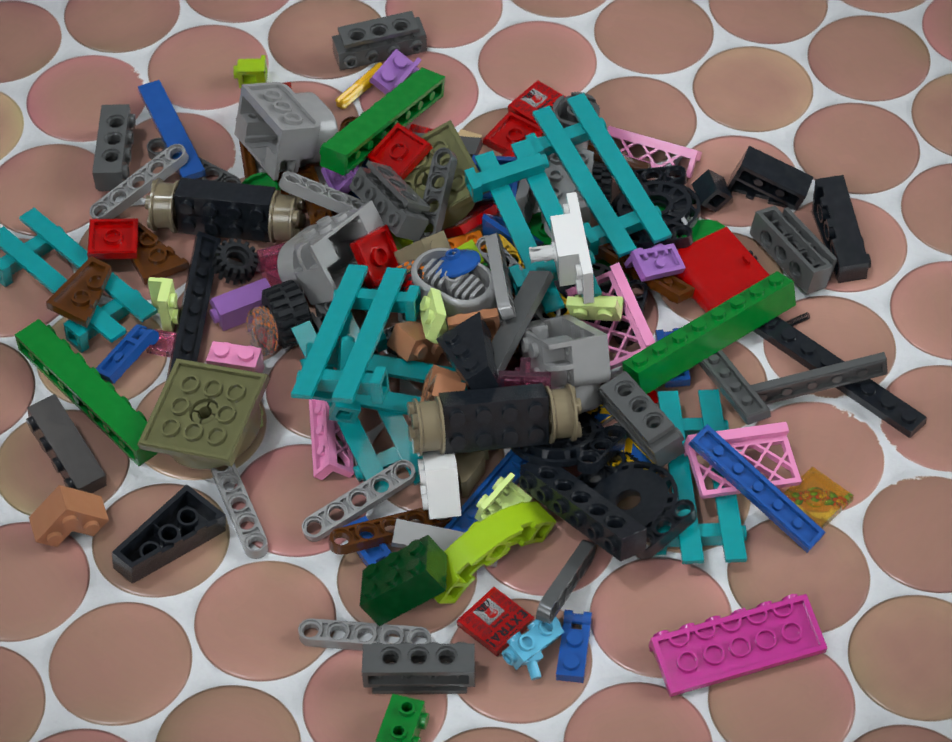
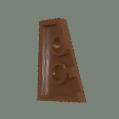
(155, 258)
(81, 292)

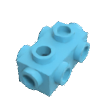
(527, 648)

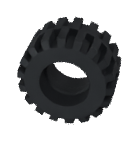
(288, 309)

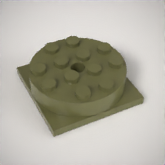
(459, 201)
(205, 414)

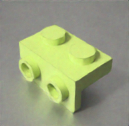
(165, 301)
(604, 308)
(433, 315)
(504, 495)

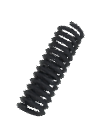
(799, 320)

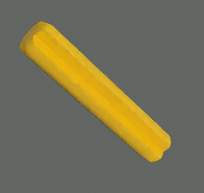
(356, 88)

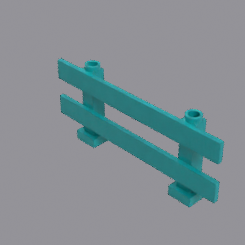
(592, 128)
(497, 180)
(50, 237)
(380, 304)
(396, 368)
(367, 460)
(729, 529)

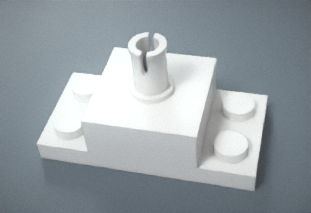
(569, 250)

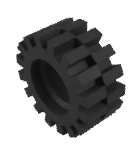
(603, 179)
(234, 272)

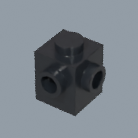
(712, 190)

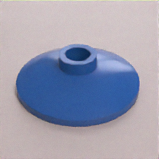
(459, 263)

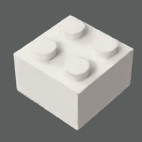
(439, 484)

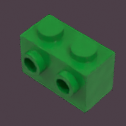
(403, 720)

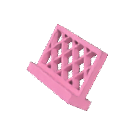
(633, 316)
(745, 438)

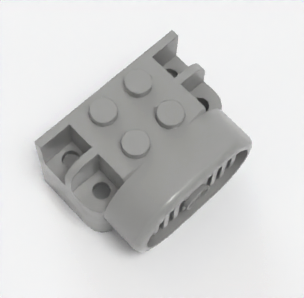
(282, 126)
(322, 251)
(459, 294)
(572, 354)

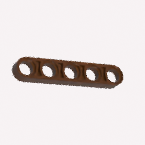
(376, 527)

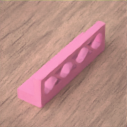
(679, 151)
(324, 443)

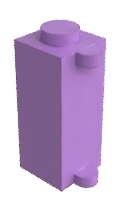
(232, 307)

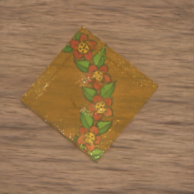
(819, 497)

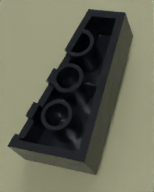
(839, 228)
(65, 445)
(168, 534)

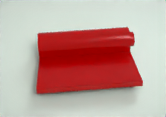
(719, 268)

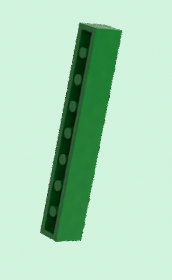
(363, 134)
(711, 332)
(85, 388)

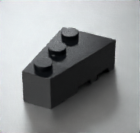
(769, 179)
(471, 353)

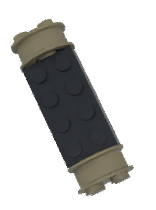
(224, 210)
(494, 419)

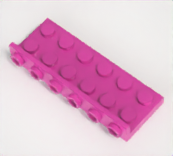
(737, 644)

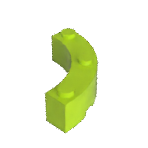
(491, 540)

